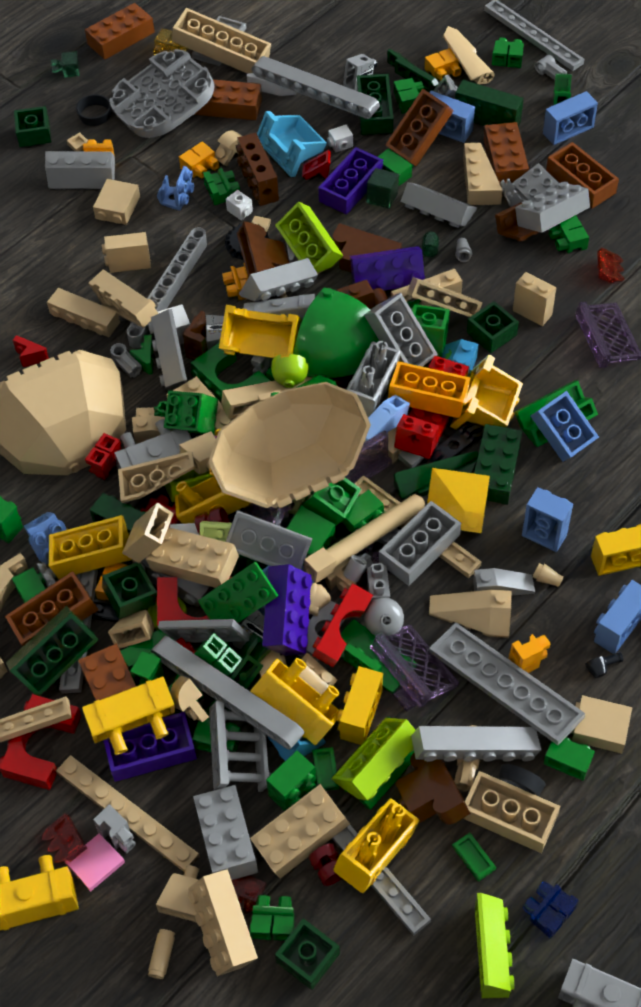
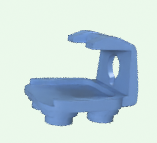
(183, 188)
(39, 532)

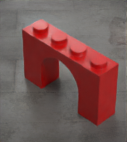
(167, 602)
(28, 769)

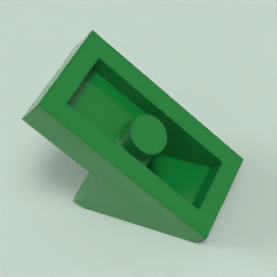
(145, 354)

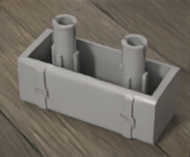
(290, 305)
(374, 375)
(155, 448)
(594, 988)

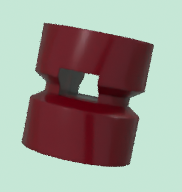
(215, 515)
(324, 860)

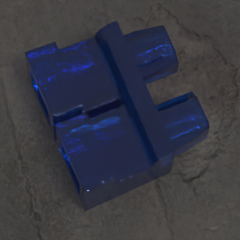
(553, 910)

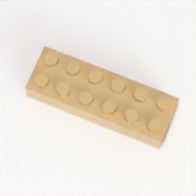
(219, 41)

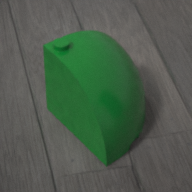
(334, 334)

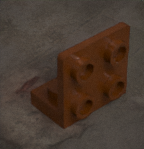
(507, 225)
(195, 336)

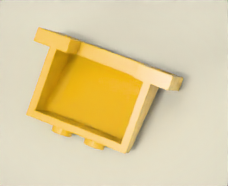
(490, 396)

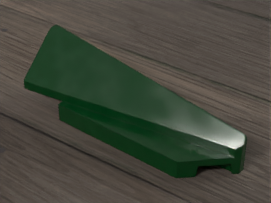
(408, 70)
(418, 478)
(248, 668)

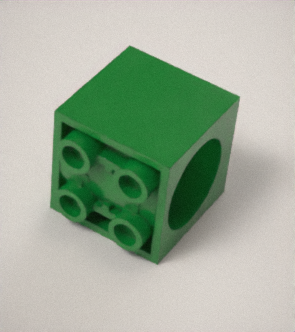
(434, 324)
(191, 412)
(333, 501)
(315, 527)

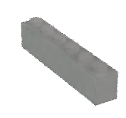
(475, 743)

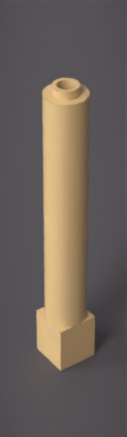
(324, 561)

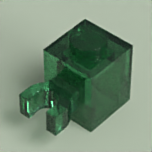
(69, 64)

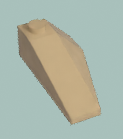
(147, 477)
(480, 610)

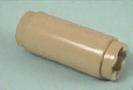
(161, 954)

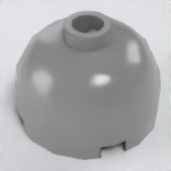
(380, 609)

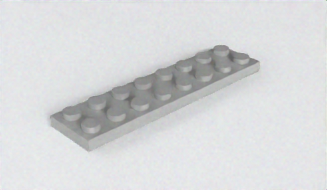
(507, 683)

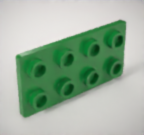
(239, 595)
(360, 654)

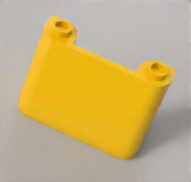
(258, 333)

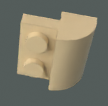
(316, 674)
(184, 696)

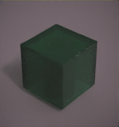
(382, 188)

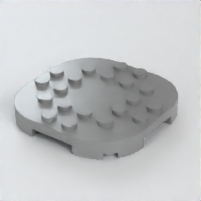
(162, 94)

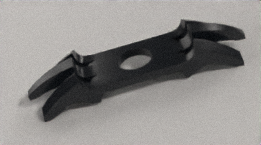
(444, 451)

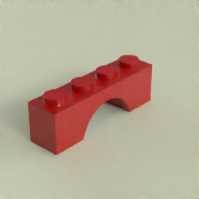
(331, 644)

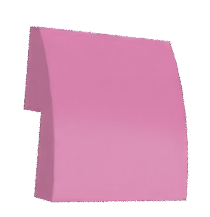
(95, 862)

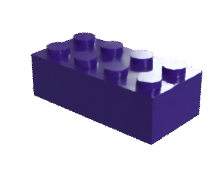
(349, 180)
(388, 268)
(288, 614)
(151, 754)

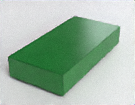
(325, 768)
(474, 857)

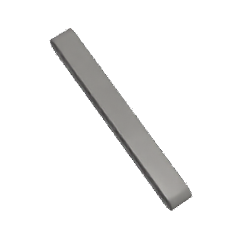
(315, 87)
(171, 280)
(224, 689)

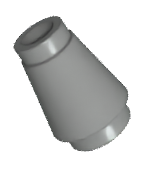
(463, 250)

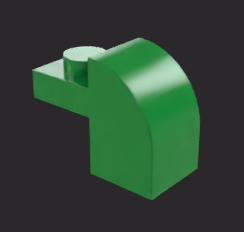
(562, 88)

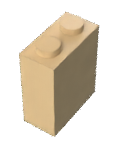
(116, 201)
(126, 252)
(534, 299)
(148, 533)
(603, 725)

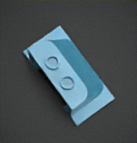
(289, 140)

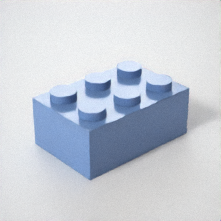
(570, 118)
(461, 121)
(564, 426)
(547, 519)
(620, 618)

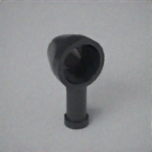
(598, 665)

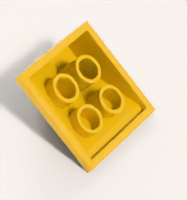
(461, 496)

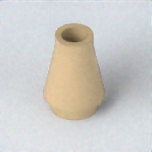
(547, 575)

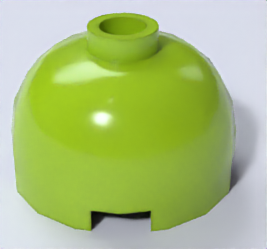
(289, 370)

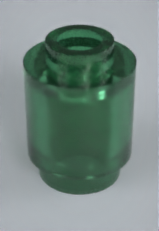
(430, 244)

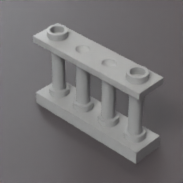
(221, 755)

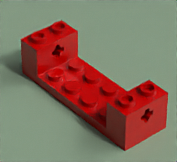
(422, 428)

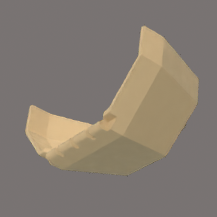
(60, 412)
(290, 445)

